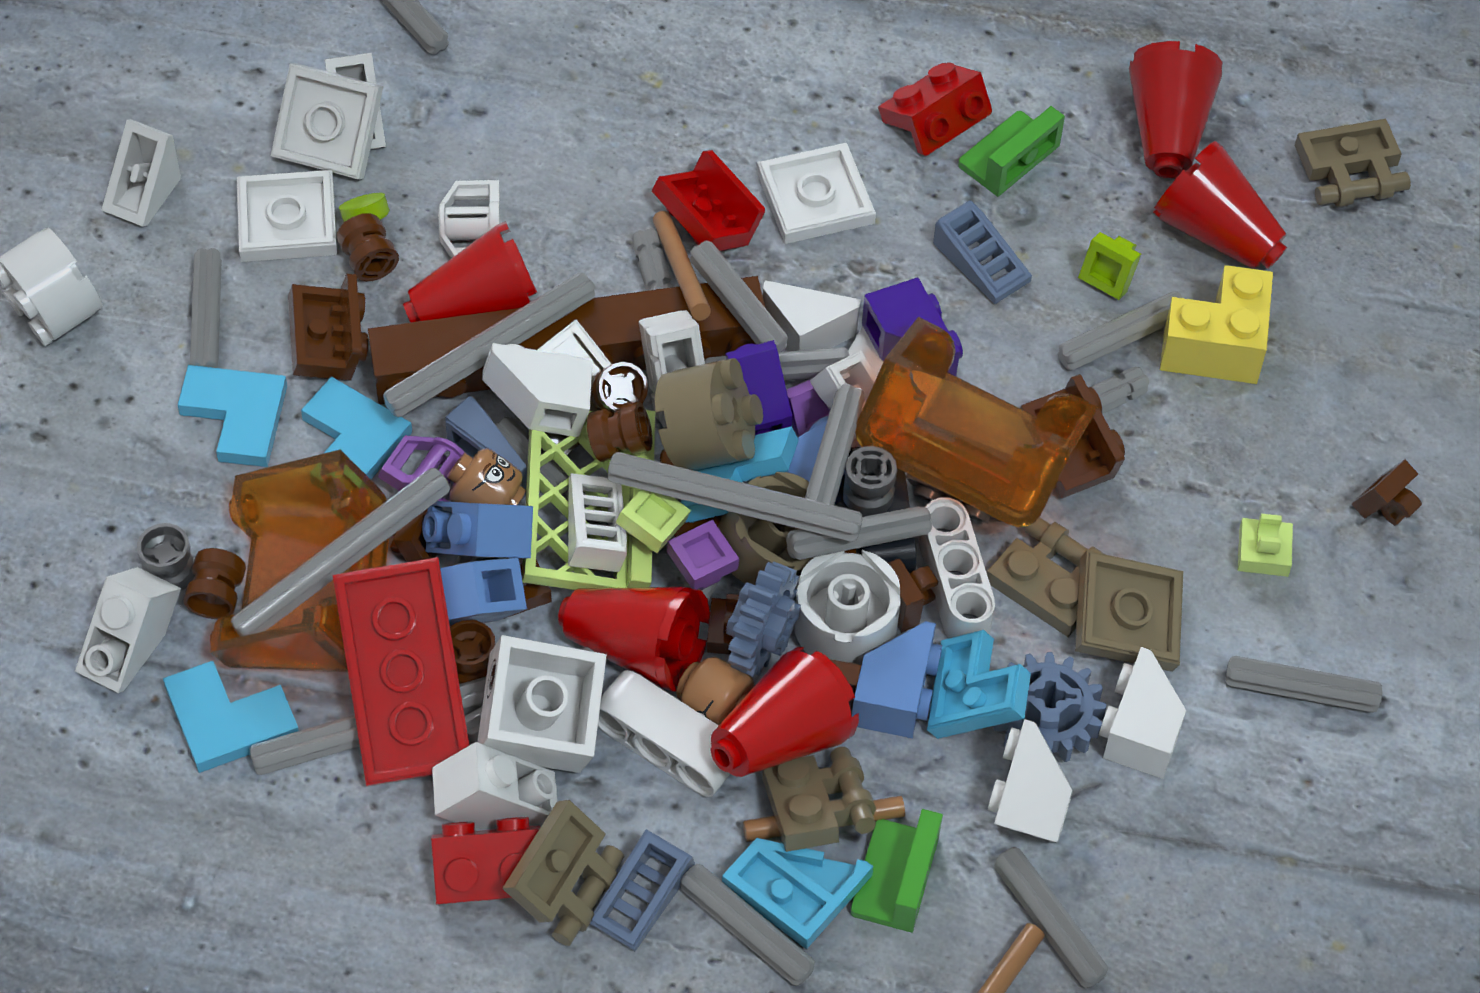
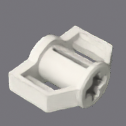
(472, 221)

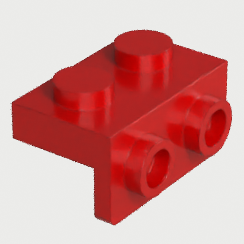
(938, 106)
(711, 203)
(478, 863)

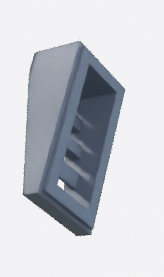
(970, 225)
(474, 430)
(648, 846)

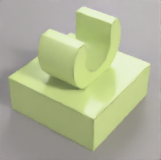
(653, 518)
(1265, 545)

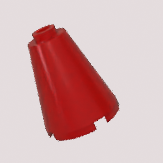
(1173, 102)
(1222, 210)
(476, 280)
(639, 628)
(786, 716)

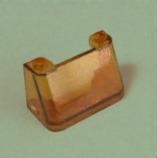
(965, 436)
(291, 517)

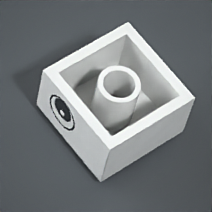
(542, 703)

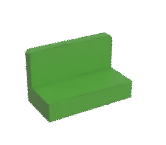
(1013, 149)
(900, 871)

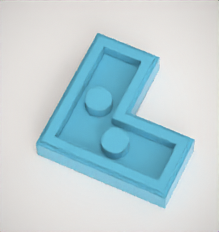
(247, 404)
(359, 425)
(772, 455)
(969, 694)
(221, 729)

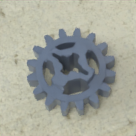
(763, 619)
(1071, 705)

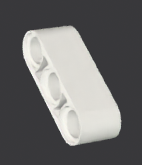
(957, 552)
(661, 731)

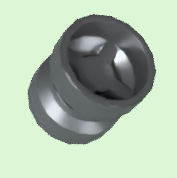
(870, 480)
(166, 554)

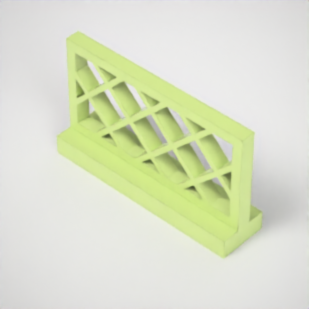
(637, 566)

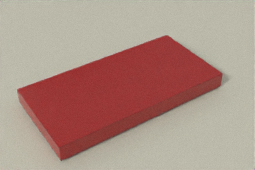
(401, 669)

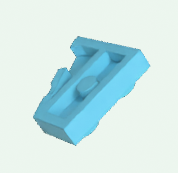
(795, 888)

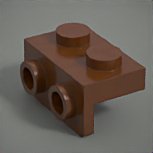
(327, 330)
(1100, 450)

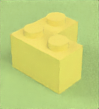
(1224, 336)

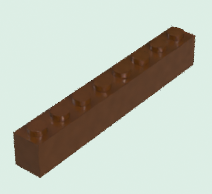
(608, 320)

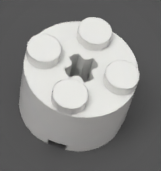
(47, 286)
(847, 605)

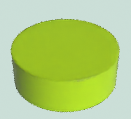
(370, 203)

